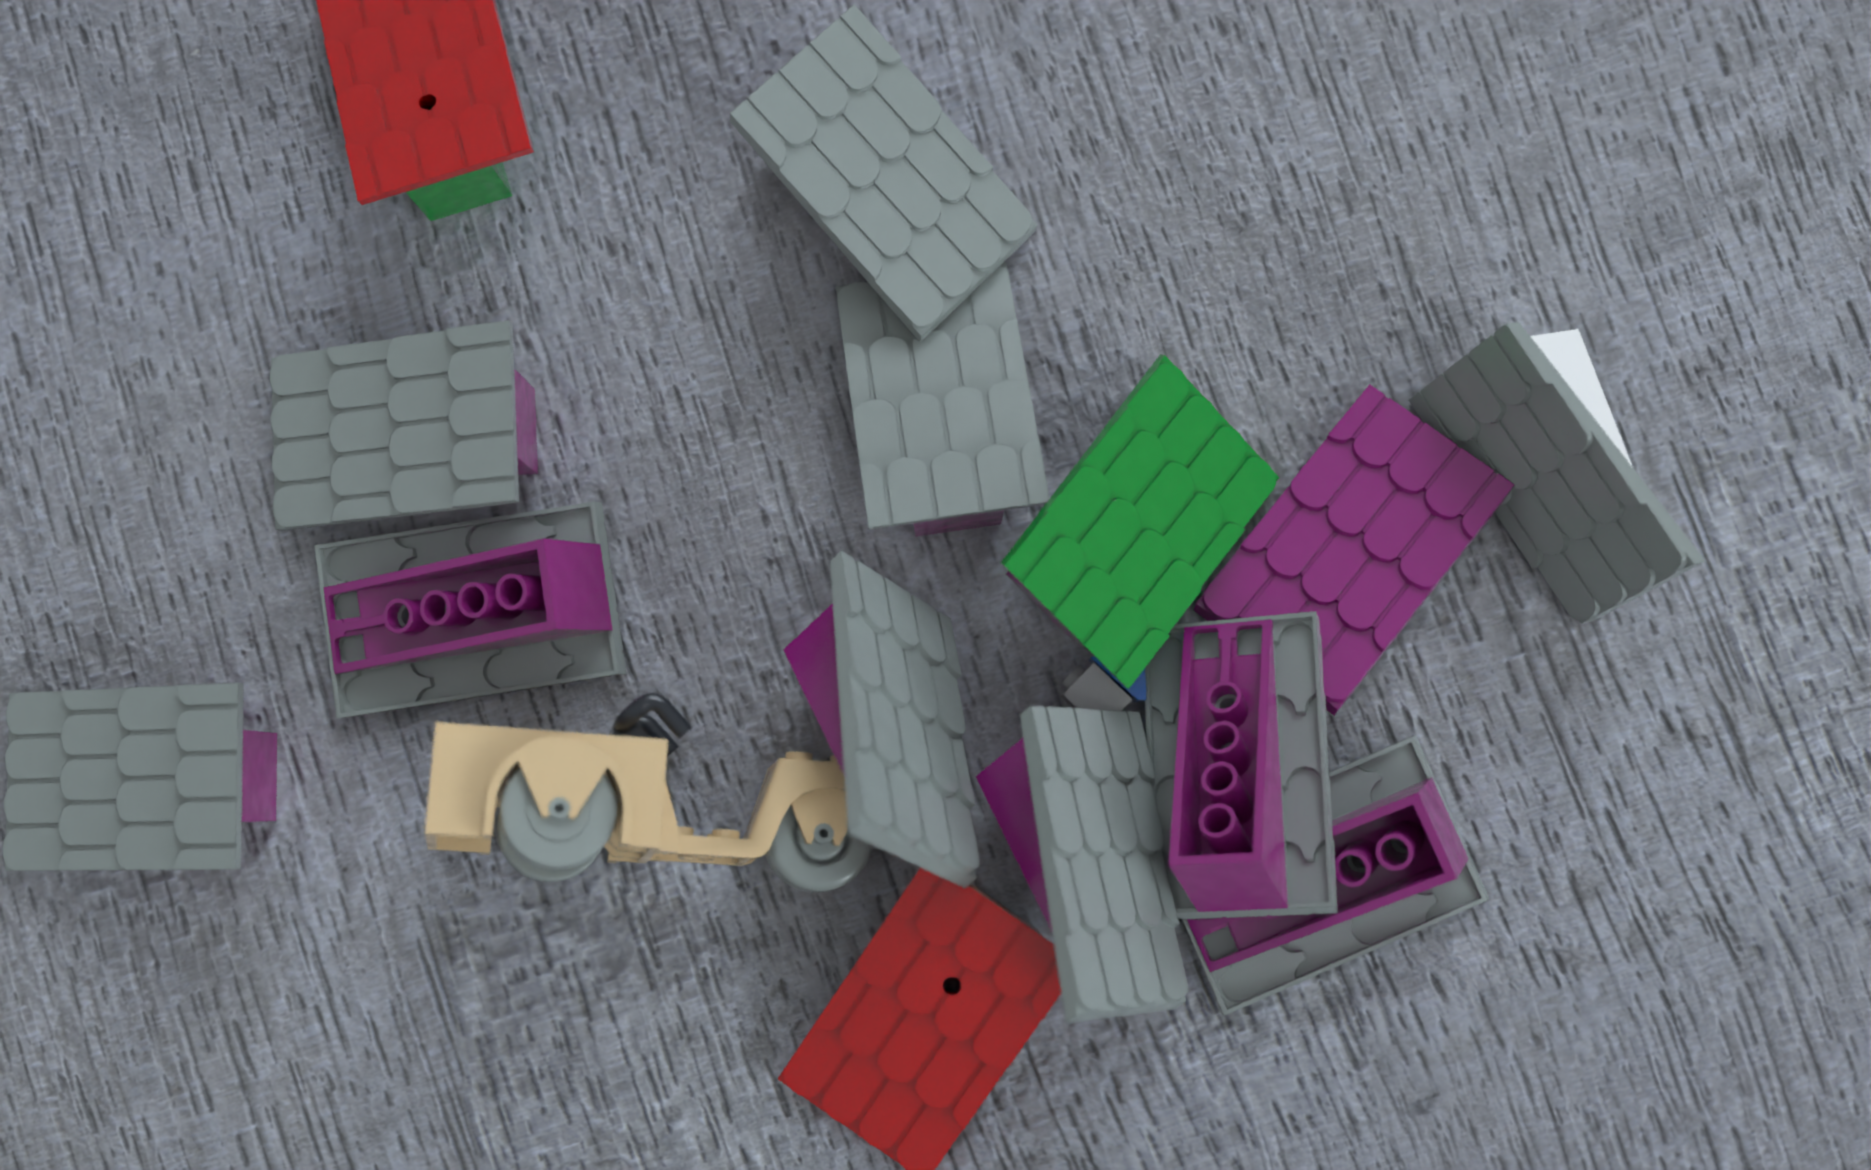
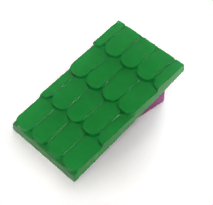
(1141, 522)

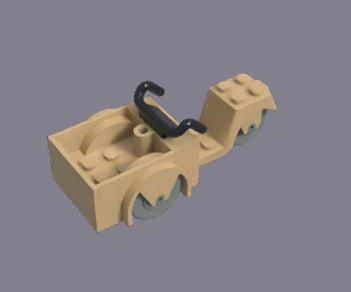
(586, 791)

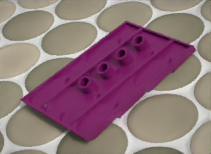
(1360, 537)

